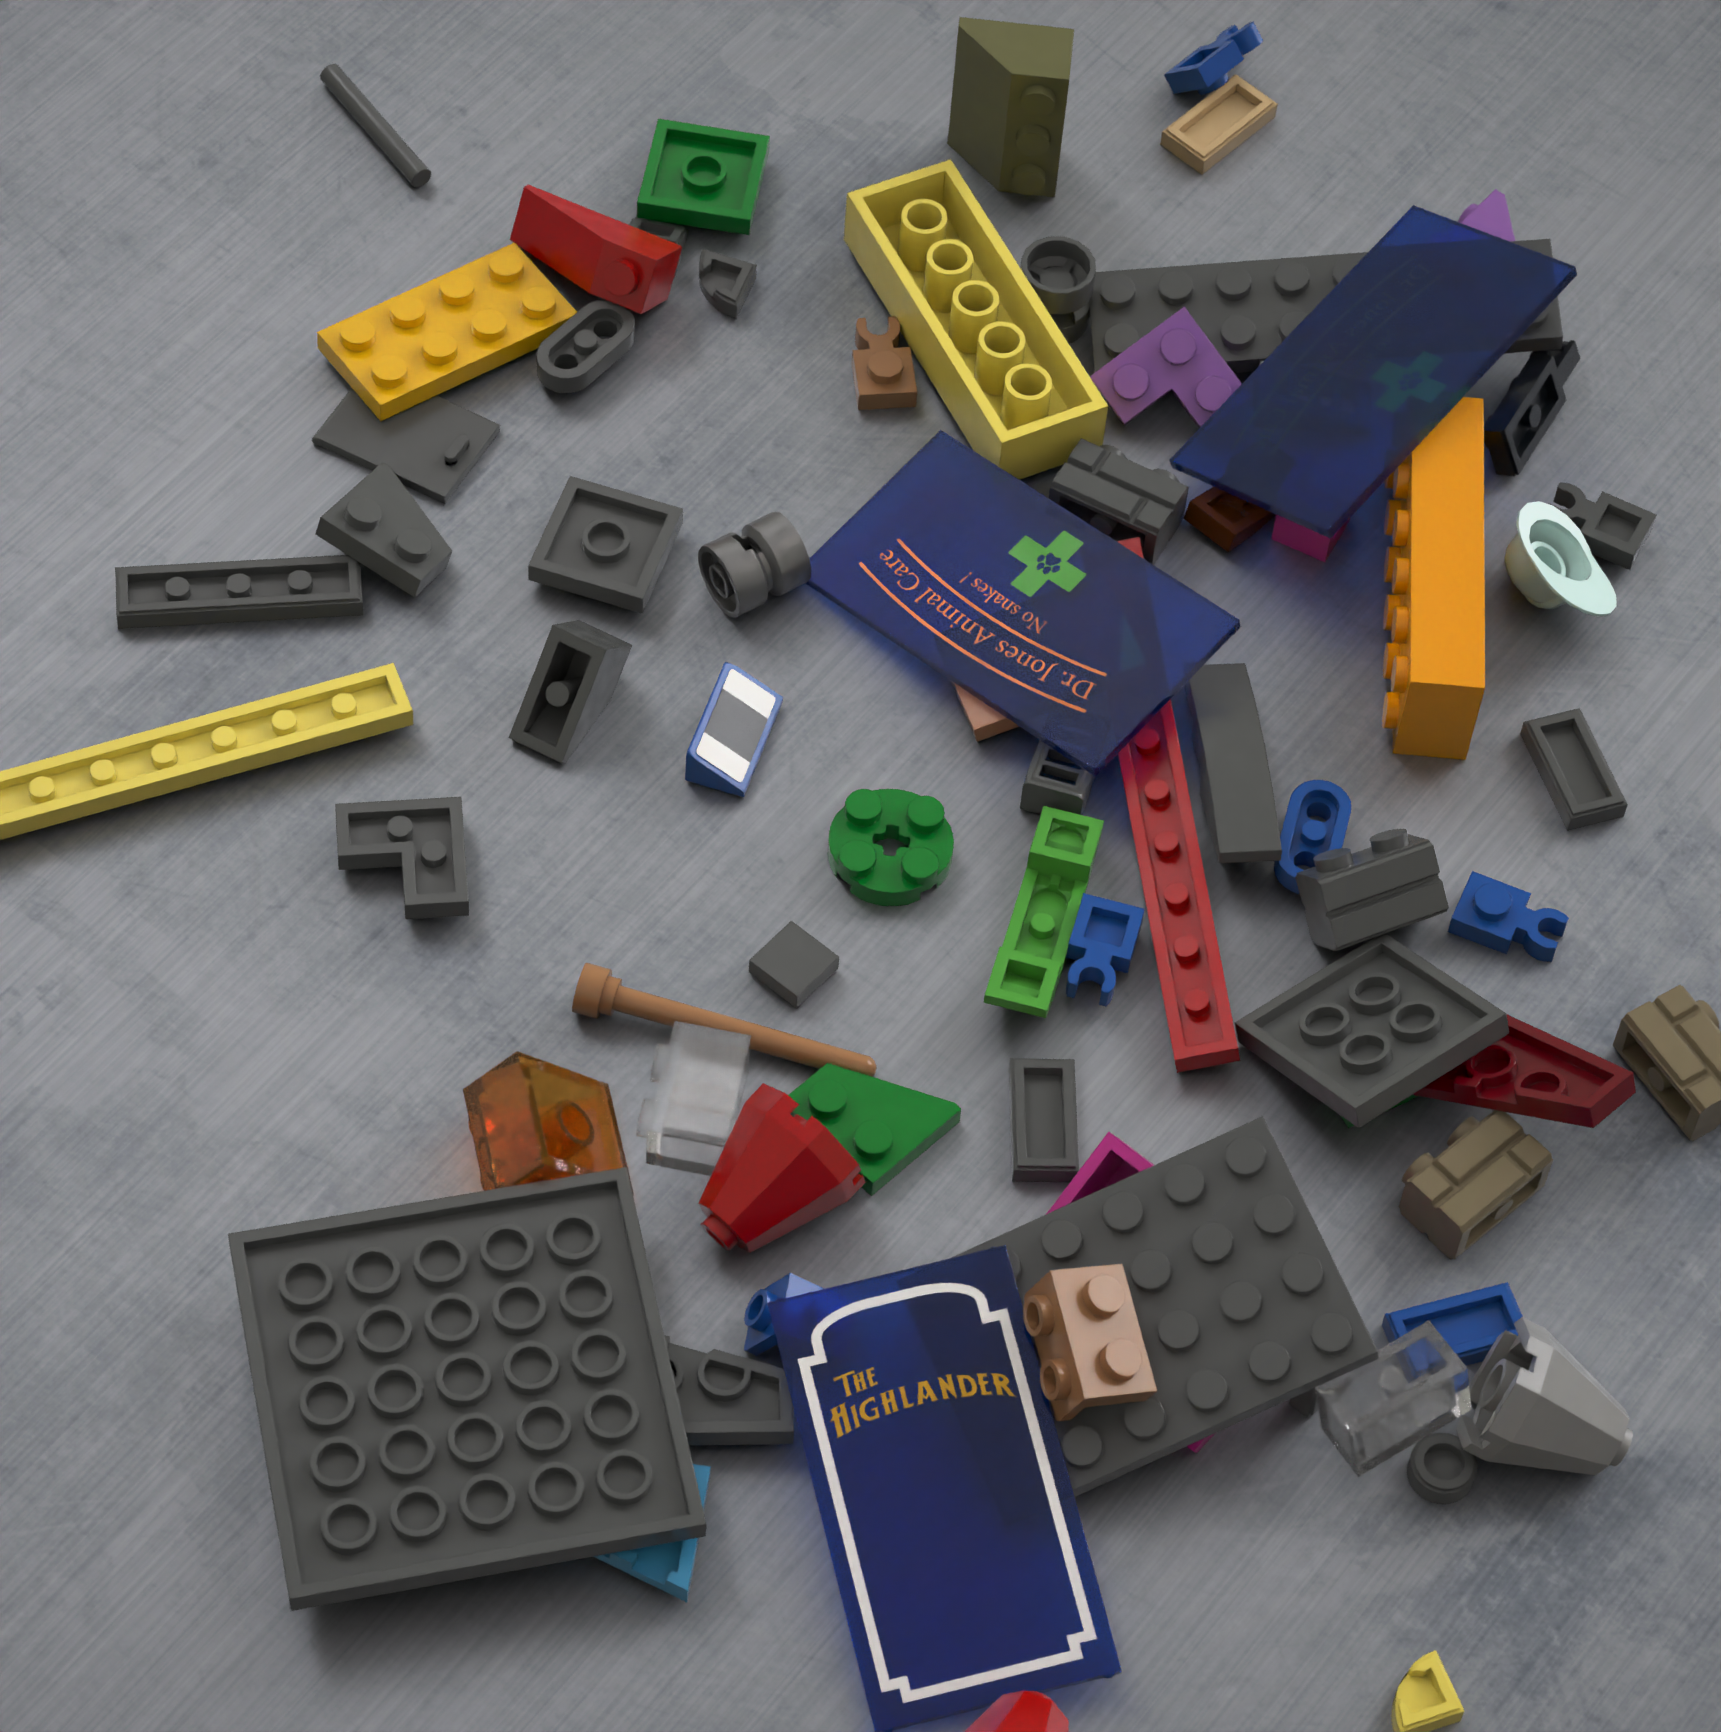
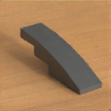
(1233, 765)

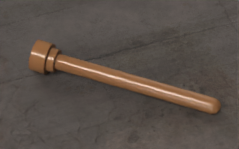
(602, 993)

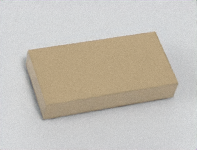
(1218, 124)

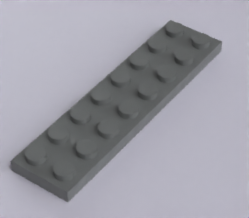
(1246, 304)

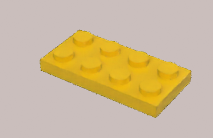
(445, 331)

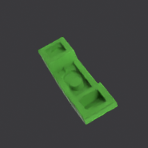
(1045, 912)

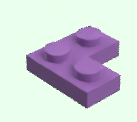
(1165, 360)

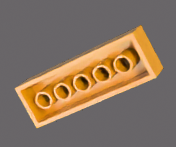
(1437, 589)

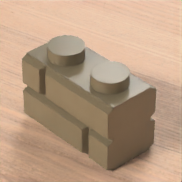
(1677, 1057)
(1473, 1181)

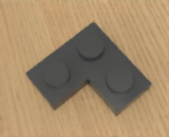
(413, 834)

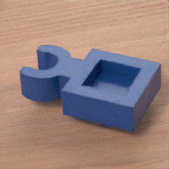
(1208, 65)
(1498, 914)
(1102, 943)

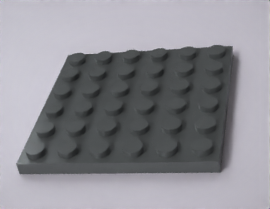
(463, 1388)

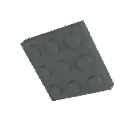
(1371, 1029)

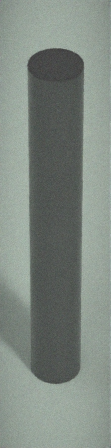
(375, 125)

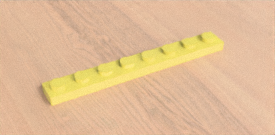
(201, 749)

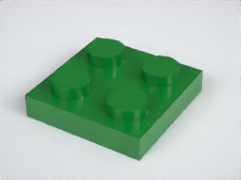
(703, 176)

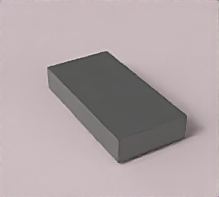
(1573, 769)
(1043, 1120)

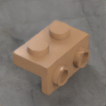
(1087, 1339)

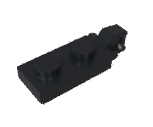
(1529, 408)

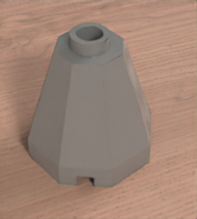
(1542, 1408)

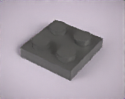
(605, 544)

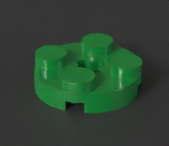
(890, 815)

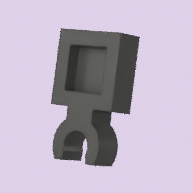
(1610, 526)

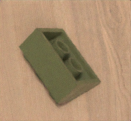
(1011, 102)

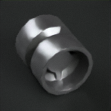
(760, 561)

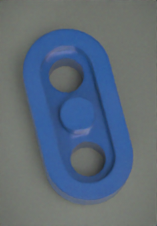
(1306, 838)

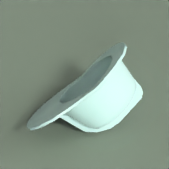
(1555, 564)

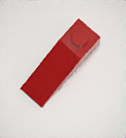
(596, 250)

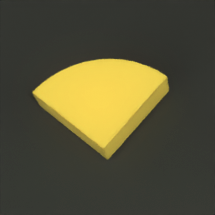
(1425, 1698)

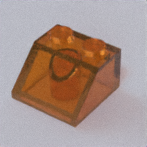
(540, 1123)

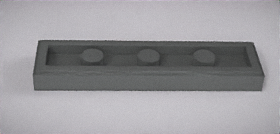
(238, 591)

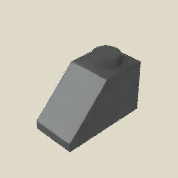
(569, 688)

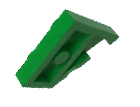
(875, 1119)

